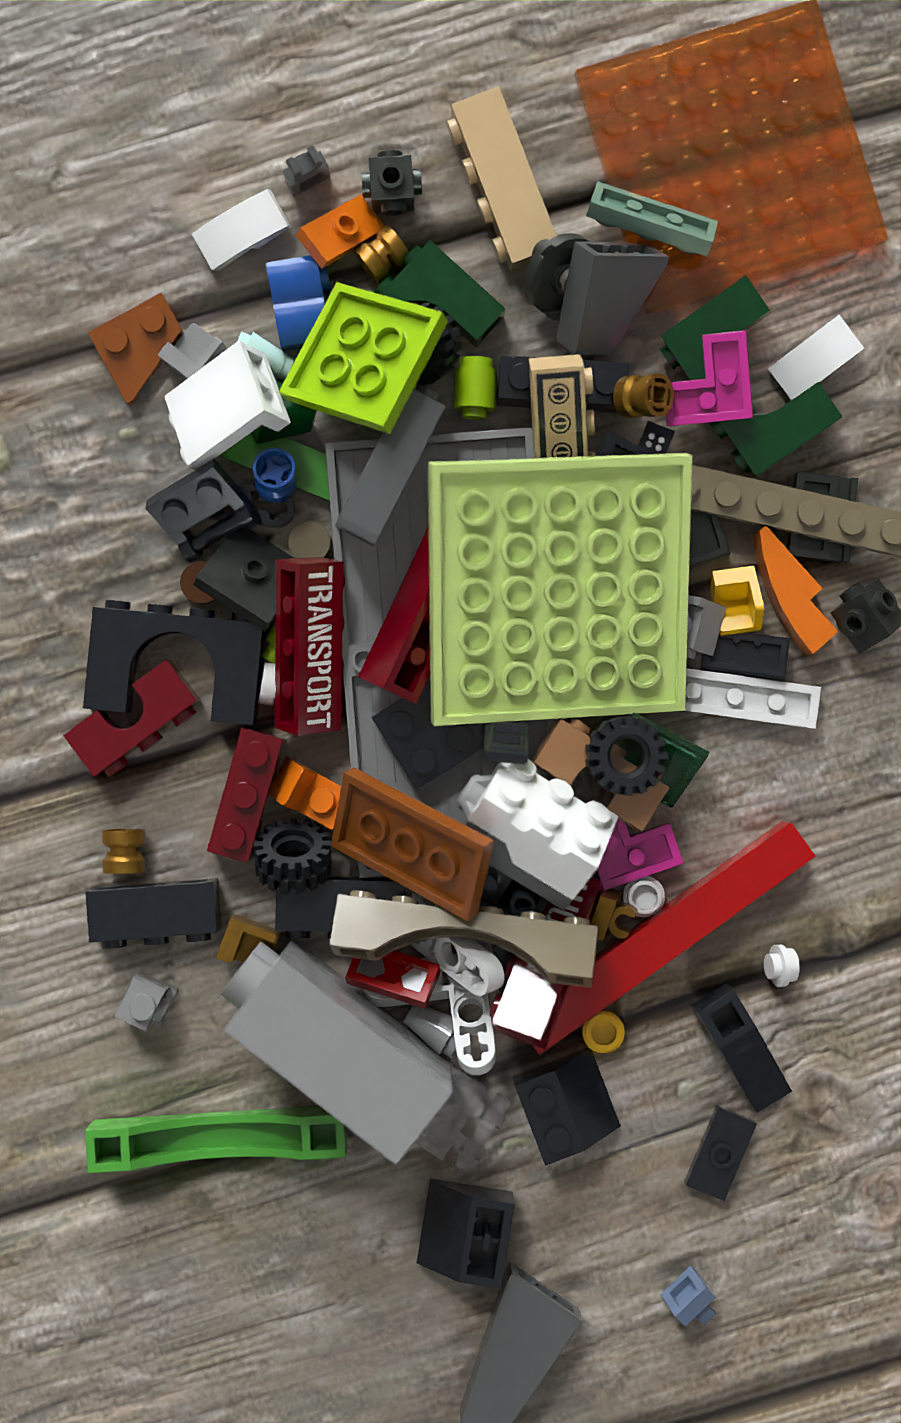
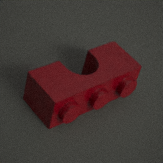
(165, 700)
(246, 794)

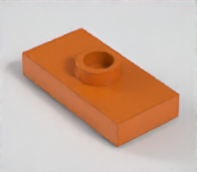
(340, 231)

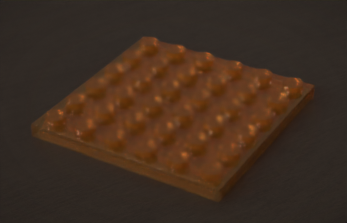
(744, 133)

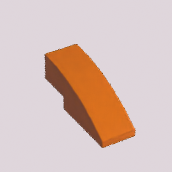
(791, 593)

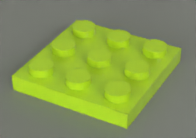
(363, 357)

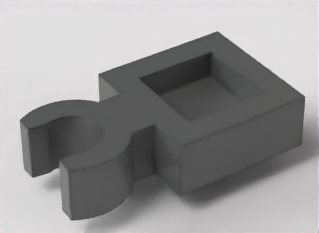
(306, 171)

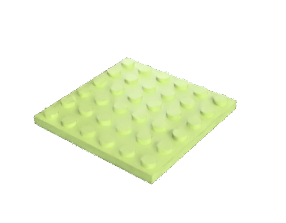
(558, 587)

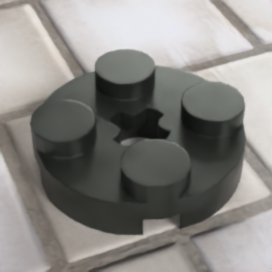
(544, 271)

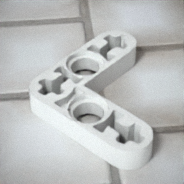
(476, 966)
(459, 997)

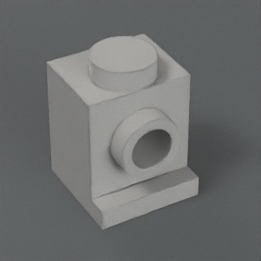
(703, 626)
(146, 1002)

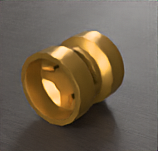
(382, 254)
(643, 396)
(123, 852)

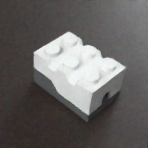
(537, 829)

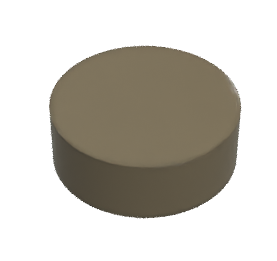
(309, 540)

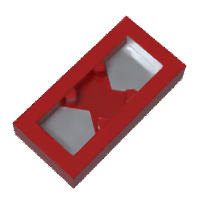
(396, 977)

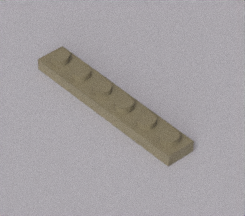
(796, 511)

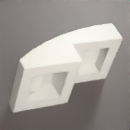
(240, 229)
(816, 357)

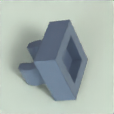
(690, 1298)

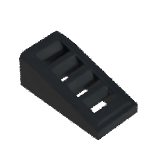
(506, 741)

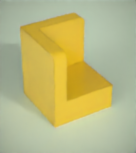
(741, 595)

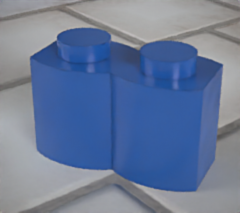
(296, 298)

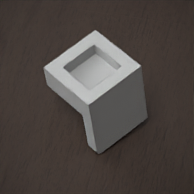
(191, 351)

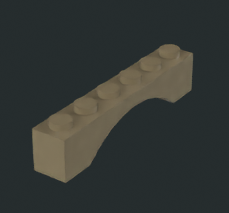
(377, 927)

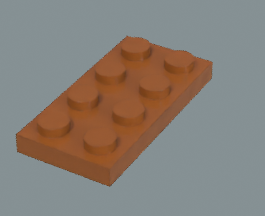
(411, 843)

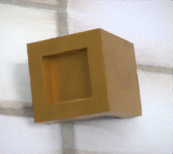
(243, 937)

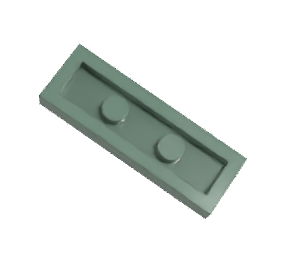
(652, 219)

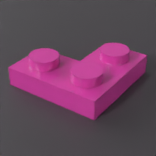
(727, 385)
(637, 855)

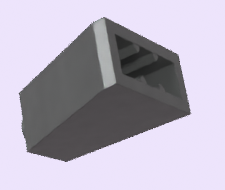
(605, 294)

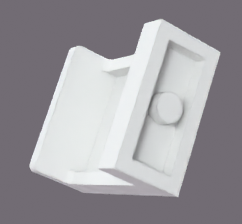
(225, 404)

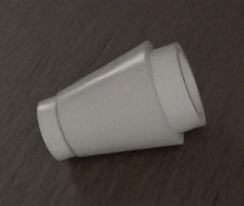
(433, 1028)

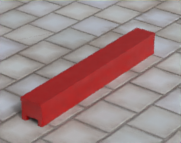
(683, 923)

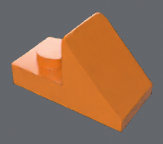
(306, 792)

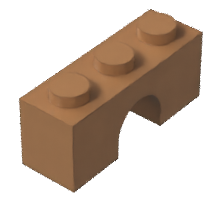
(564, 755)

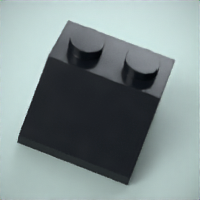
(566, 1105)

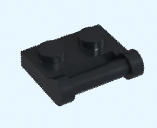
(197, 498)

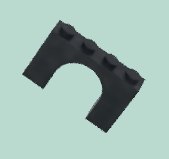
(122, 635)

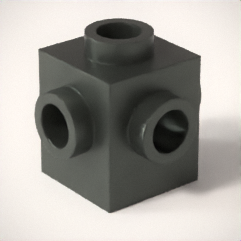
(396, 197)
(867, 614)

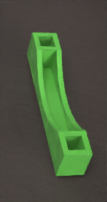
(165, 1139)

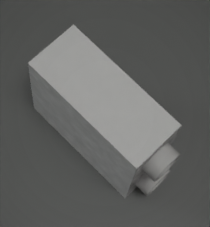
(337, 1046)

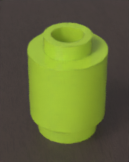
(475, 387)

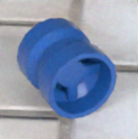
(273, 465)

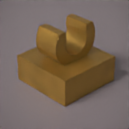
(607, 913)

